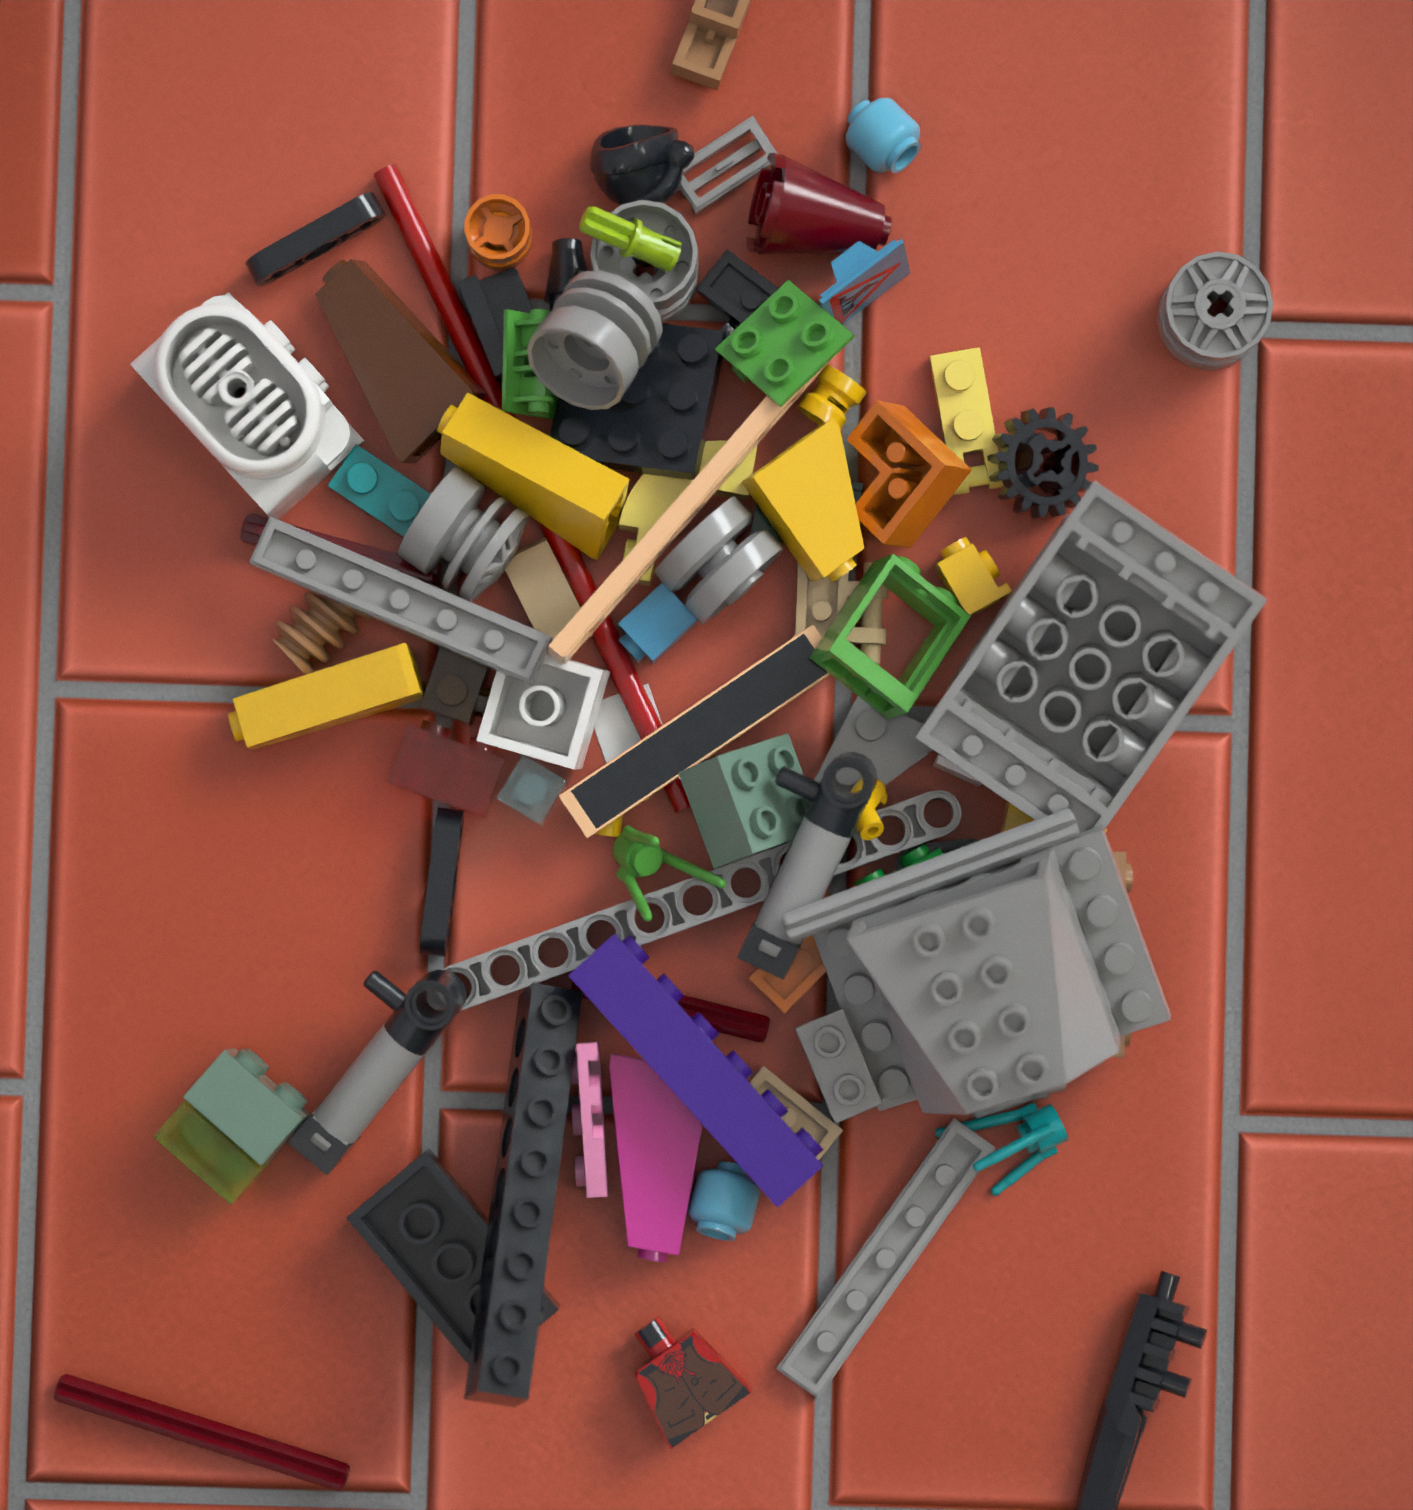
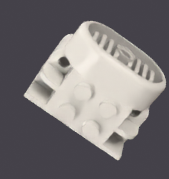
(275, 436)

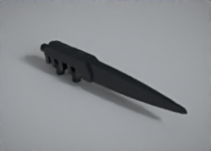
(1135, 1387)

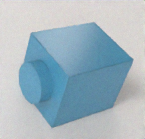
(655, 625)

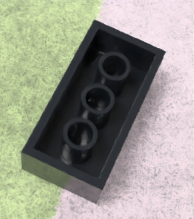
(433, 1245)

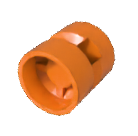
(498, 232)

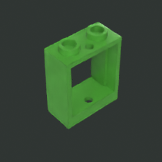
(861, 673)

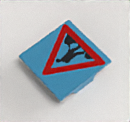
(863, 277)

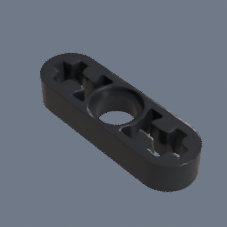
(315, 239)
(441, 882)

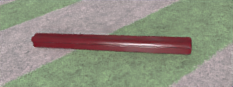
(202, 1432)

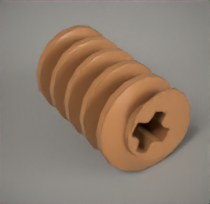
(314, 629)

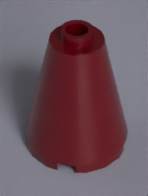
(811, 213)

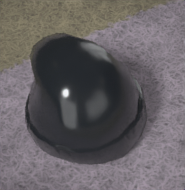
(640, 163)

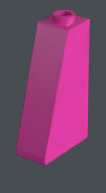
(655, 1155)

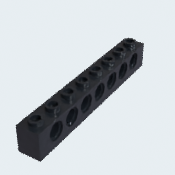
(523, 1196)

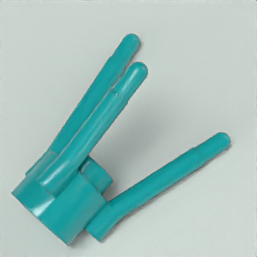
(1040, 1131)

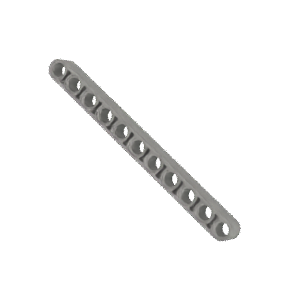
(671, 901)

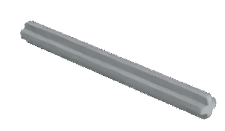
(930, 875)

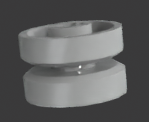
(723, 564)

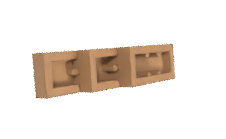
(709, 40)

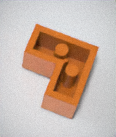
(914, 475)

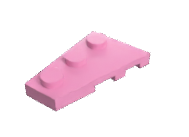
(589, 1120)

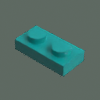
(379, 490)

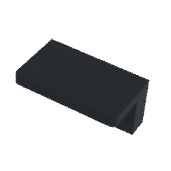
(486, 306)

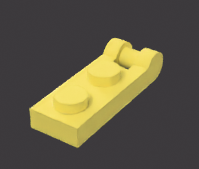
(965, 412)

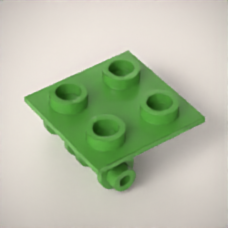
(784, 343)
(520, 386)

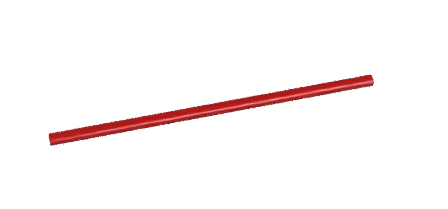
(477, 365)

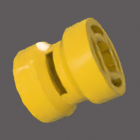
(831, 397)

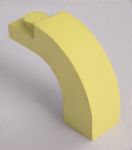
(655, 494)

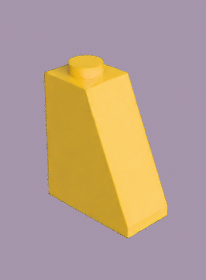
(812, 502)

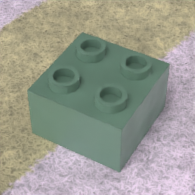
(740, 804)
(248, 1104)

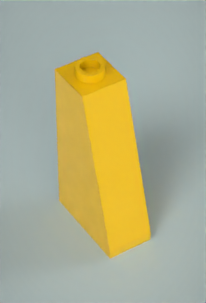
(535, 473)
(327, 697)

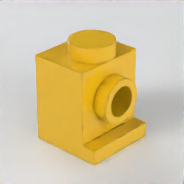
(970, 576)

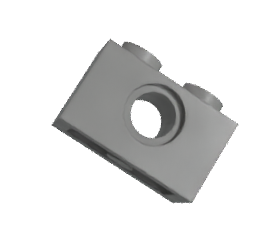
(838, 1065)

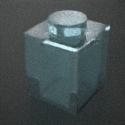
(532, 790)

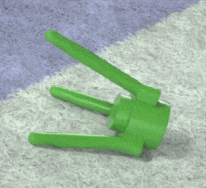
(642, 856)

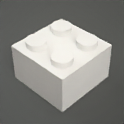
(549, 718)

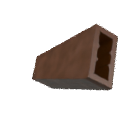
(394, 358)

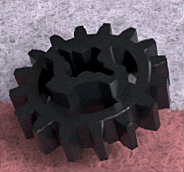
(1063, 470)

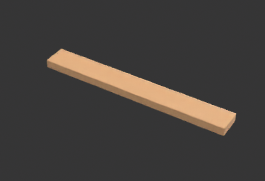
(669, 527)

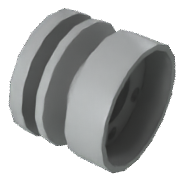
(668, 291)
(594, 340)
(1218, 340)
(463, 535)

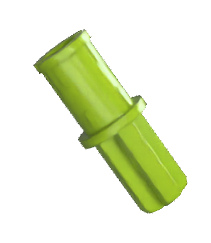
(631, 238)

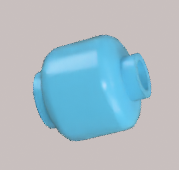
(883, 135)
(723, 1202)

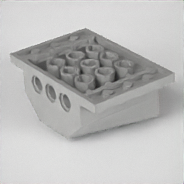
(1090, 663)
(997, 980)

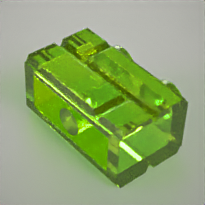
(209, 1153)

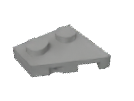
(884, 741)

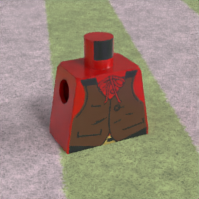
(685, 1380)

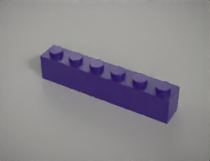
(696, 1070)

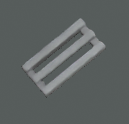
(761, 142)

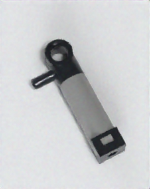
(810, 858)
(380, 1066)

